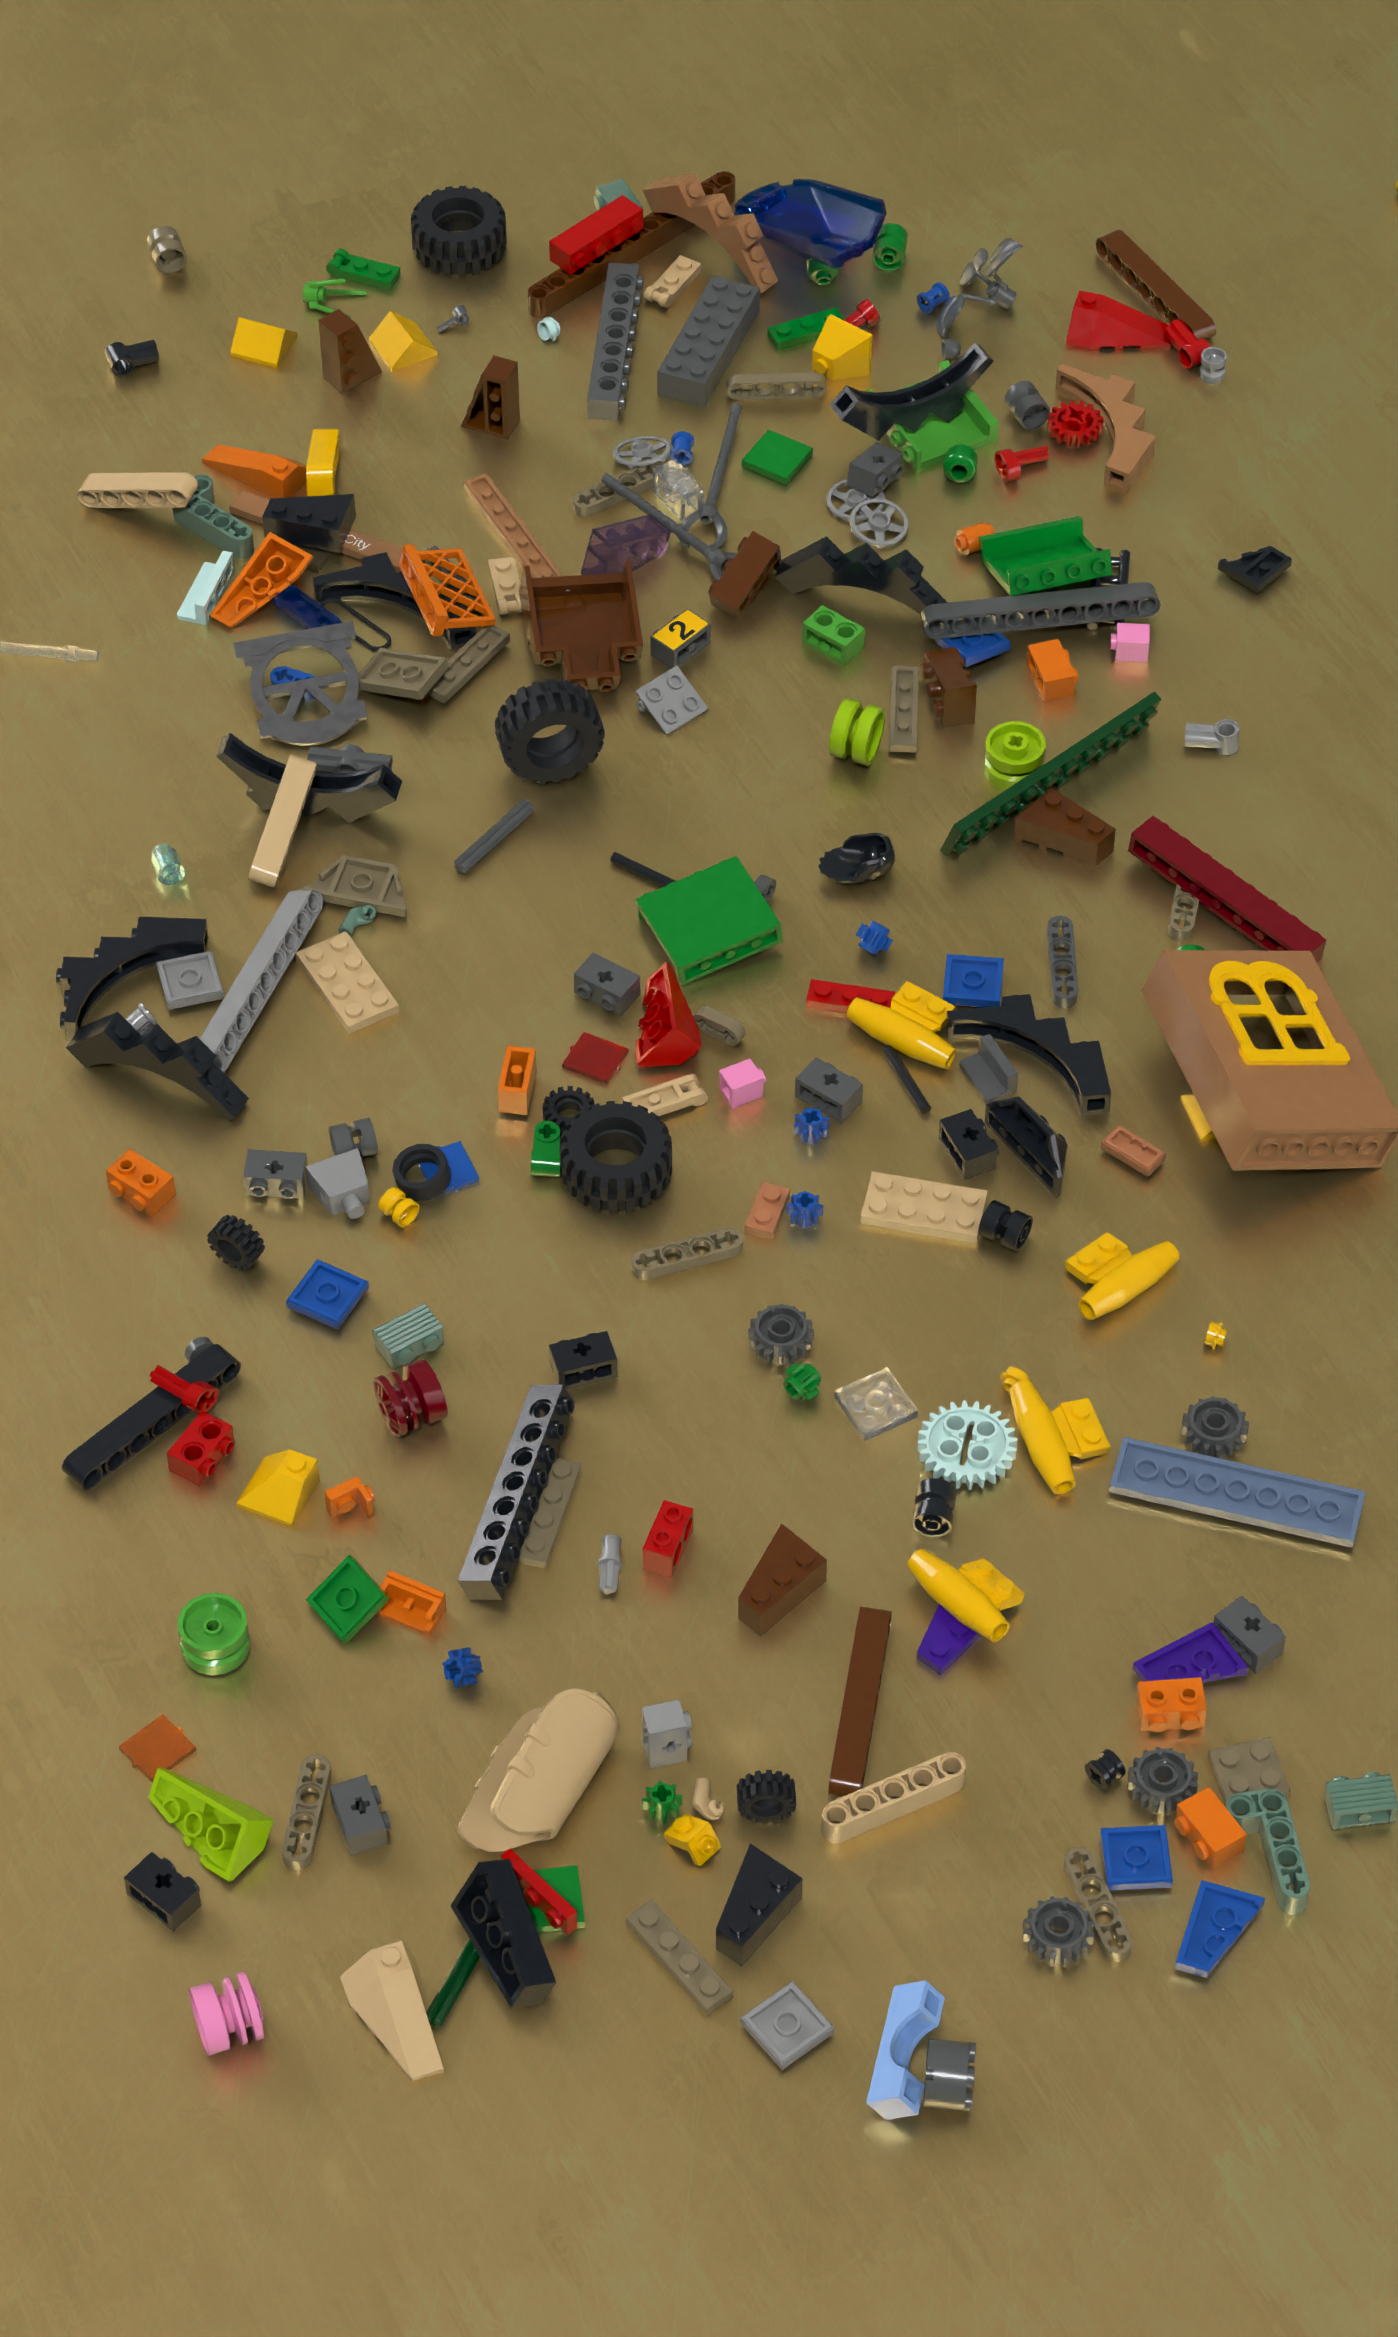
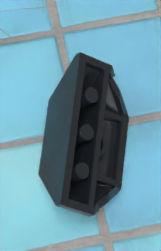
(1029, 1139)

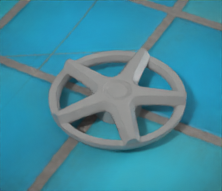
(642, 450)
(852, 499)
(879, 522)

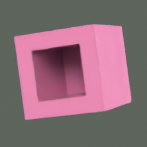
(1131, 642)
(741, 1083)

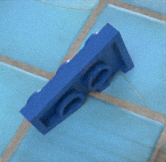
(1214, 1926)

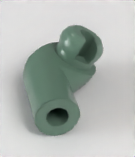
(357, 917)

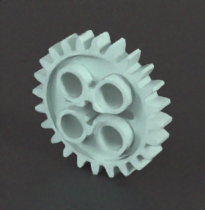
(948, 1435)

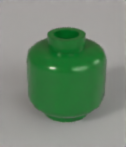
(818, 272)
(960, 463)

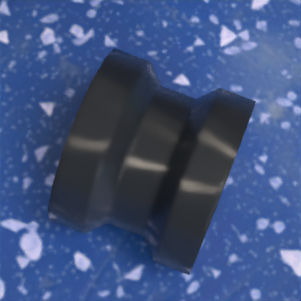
(1105, 1769)

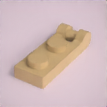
(673, 281)
(505, 584)
(669, 1095)

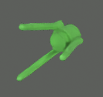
(315, 293)

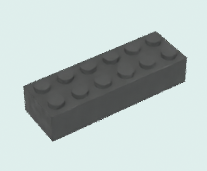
(708, 341)

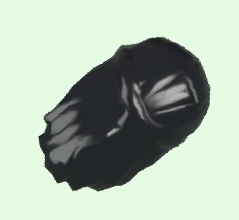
(859, 859)

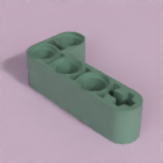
(214, 523)
(1277, 1851)

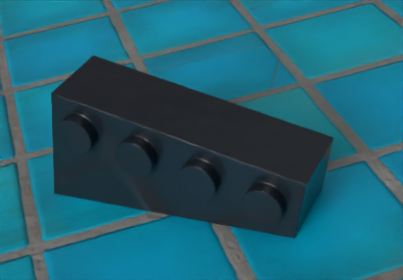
(504, 1933)

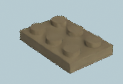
(401, 673)

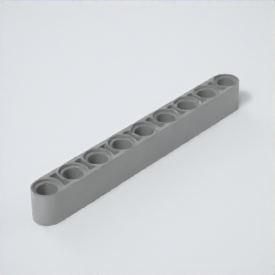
(261, 974)

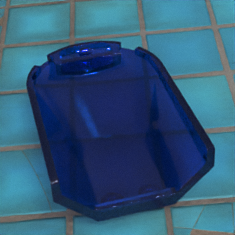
(816, 219)

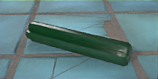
(452, 1984)

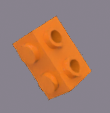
(140, 1183)
(1171, 1704)

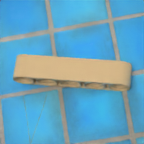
(137, 490)
(282, 821)
(884, 1809)

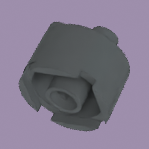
(949, 2075)

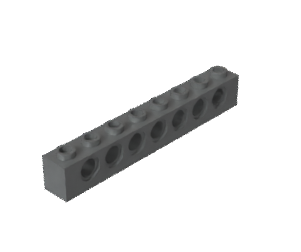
(613, 341)

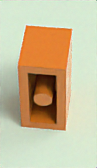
(1051, 669)
(517, 1080)
(1210, 1828)

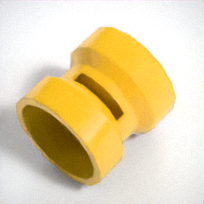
(401, 1209)

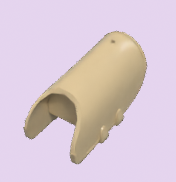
(539, 1772)

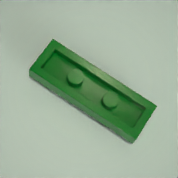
(800, 329)

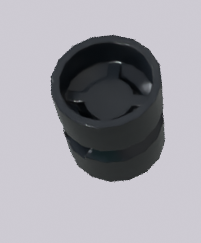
(1008, 1226)
(934, 1507)

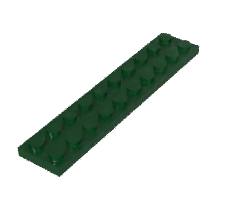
(1055, 772)

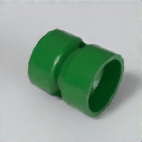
(890, 247)

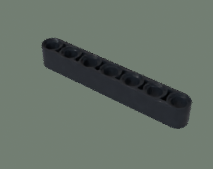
(145, 1420)

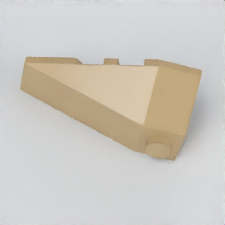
(388, 2000)

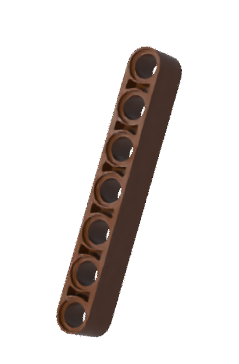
(1153, 283)
(860, 1701)

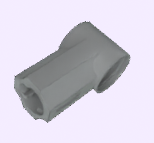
(1222, 736)

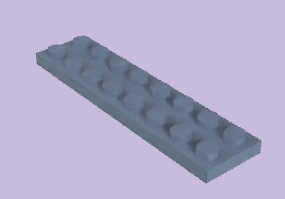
(1237, 1492)

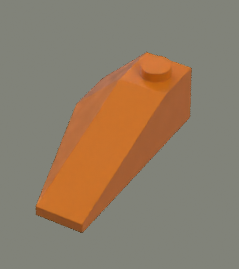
(262, 471)
(265, 575)

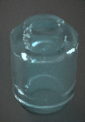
(167, 864)

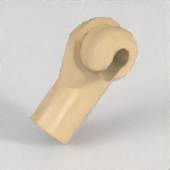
(703, 1803)

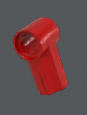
(1186, 343)

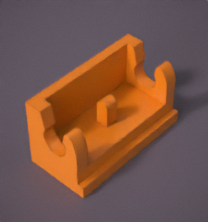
(412, 1603)

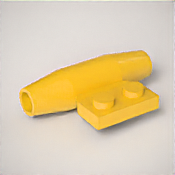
(908, 1024)
(1117, 1273)
(1057, 1435)
(969, 1594)

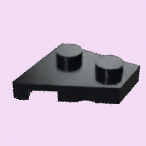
(1256, 568)

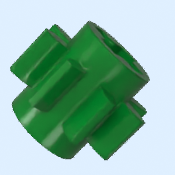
(802, 1381)
(662, 1802)

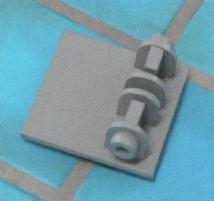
(670, 700)

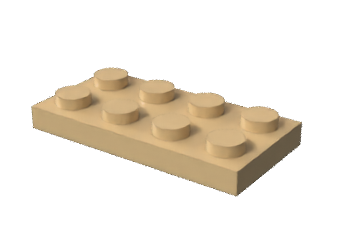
(347, 982)
(923, 1207)

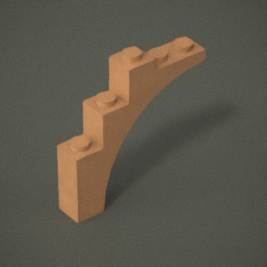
(735, 233)
(1122, 419)

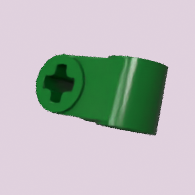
(546, 1150)

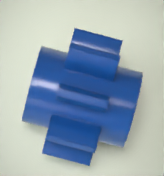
(874, 937)
(811, 1125)
(804, 1209)
(462, 1667)

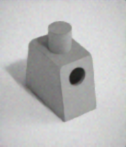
(340, 1183)

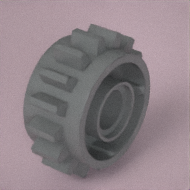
(781, 1334)
(1215, 1427)
(1164, 1765)
(1055, 1947)

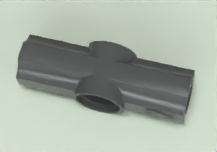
(347, 760)

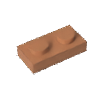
(767, 1211)

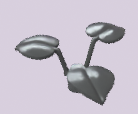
(997, 292)

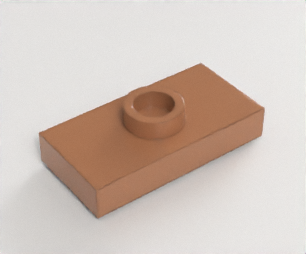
(1133, 1150)

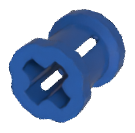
(936, 289)
(682, 444)

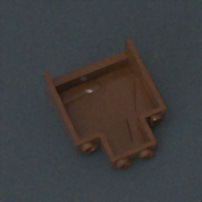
(582, 624)

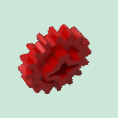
(1075, 423)

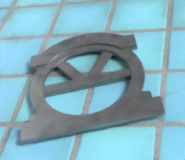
(342, 717)

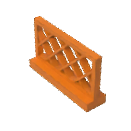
(427, 591)

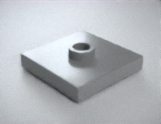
(190, 980)
(787, 2025)

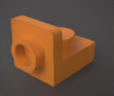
(347, 1496)

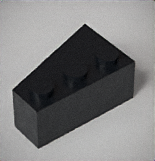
(311, 520)
(756, 1905)

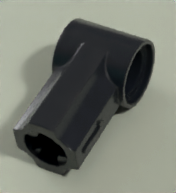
(124, 358)

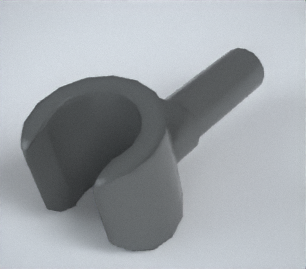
(460, 317)

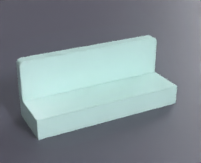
(207, 589)

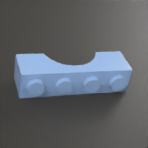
(911, 2014)

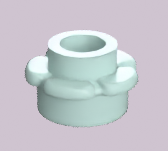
(548, 329)

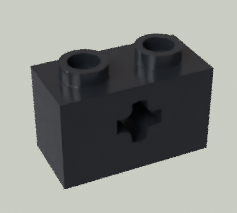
(968, 1143)
(583, 1360)
(163, 1890)

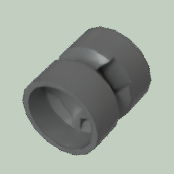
(1027, 405)
(342, 1138)

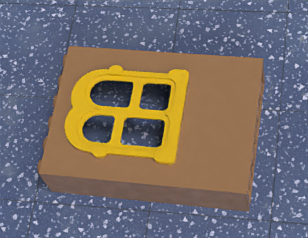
(1272, 1104)

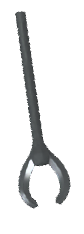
(708, 511)
(715, 557)

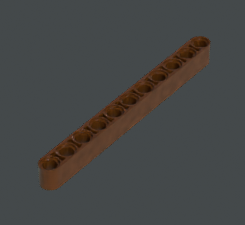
(659, 228)

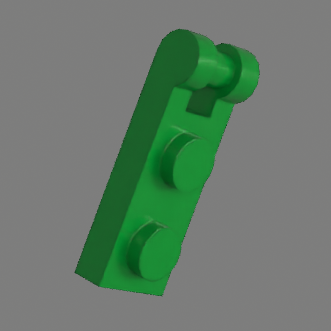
(363, 270)

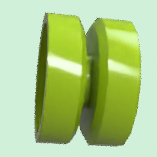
(856, 731)
(1013, 753)

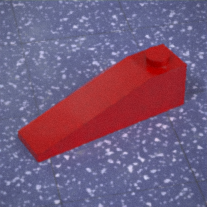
(1108, 323)
(668, 1024)

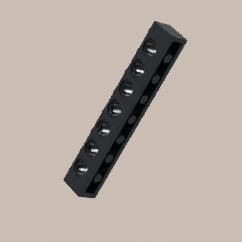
(516, 1492)

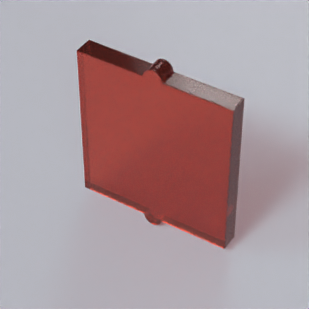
(595, 1058)

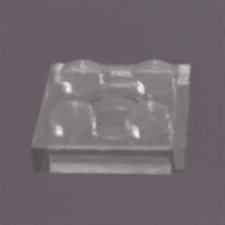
(876, 1404)

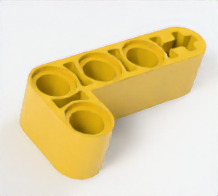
(322, 462)

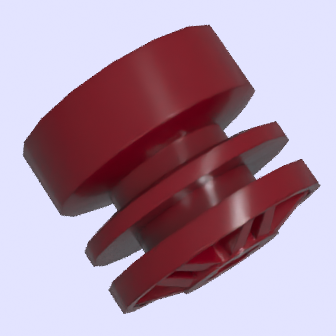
(406, 1399)

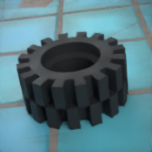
(563, 1101)
(235, 1242)
(766, 1796)

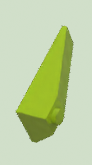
(217, 1826)

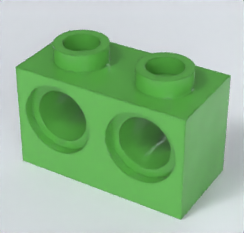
(833, 635)

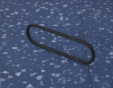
(363, 619)

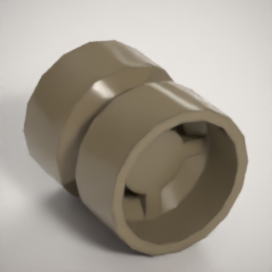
(166, 249)

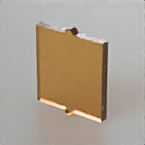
(157, 1746)

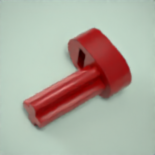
(865, 314)
(1009, 462)
(194, 1396)

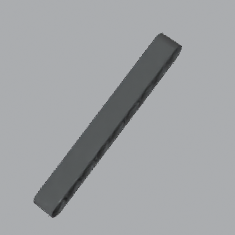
(1028, 605)

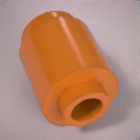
(968, 538)

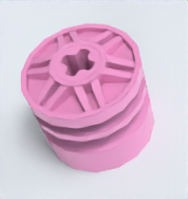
(226, 2013)

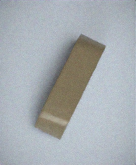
(719, 1026)

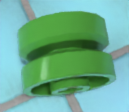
(213, 1634)

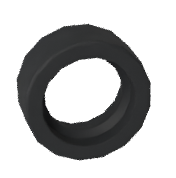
(421, 1154)

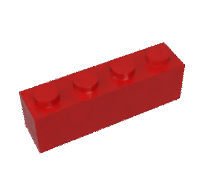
(596, 234)

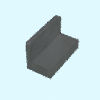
(990, 1071)

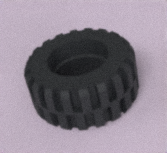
(458, 252)
(545, 706)
(616, 1185)

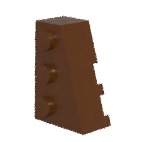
(345, 352)
(495, 400)
(745, 575)
(949, 687)
(1065, 827)
(780, 1581)

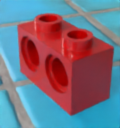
(205, 1442)
(667, 1539)

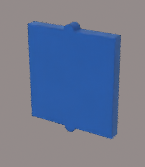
(460, 1166)

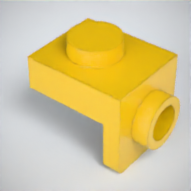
(693, 1836)

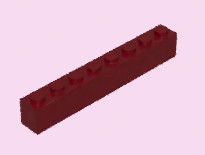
(1222, 890)

